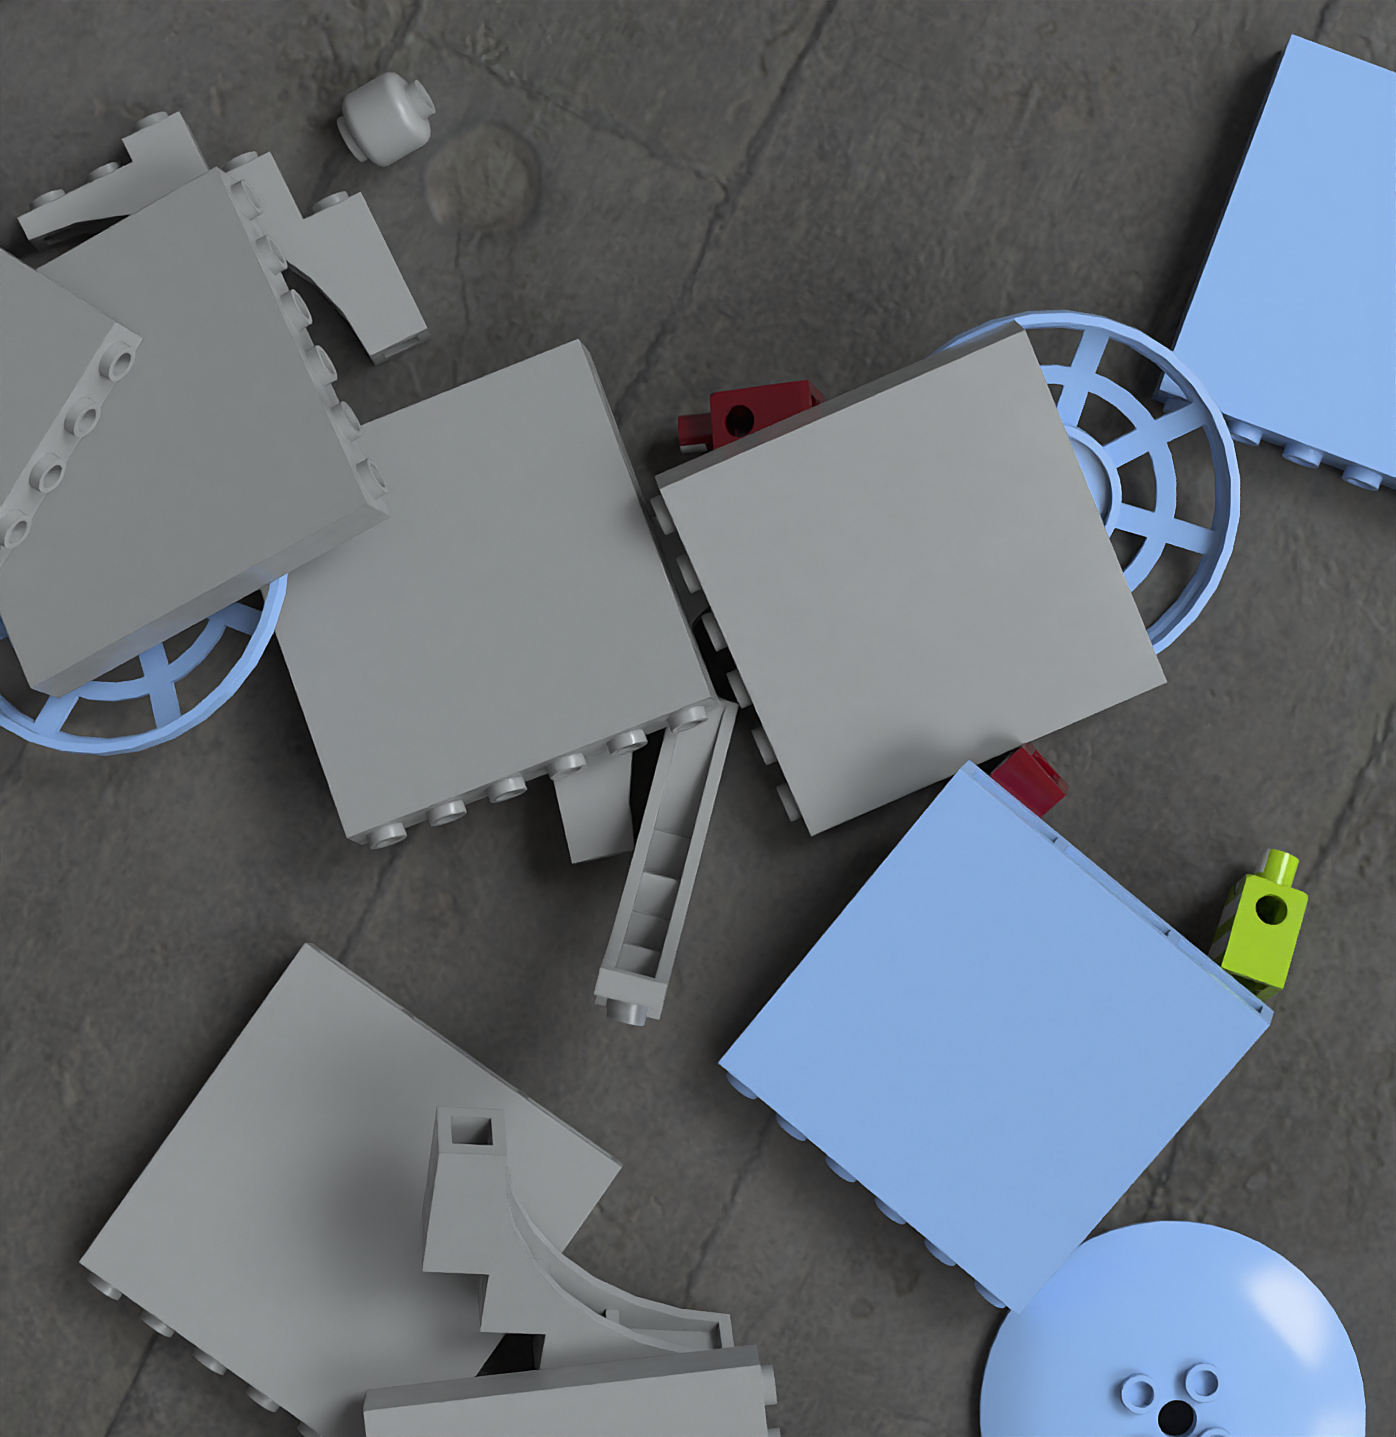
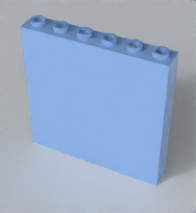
(1301, 273)
(995, 1039)

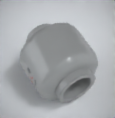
(386, 119)

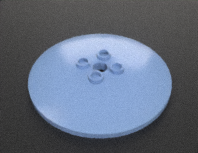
(1169, 1318)

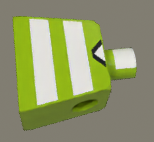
(1247, 947)

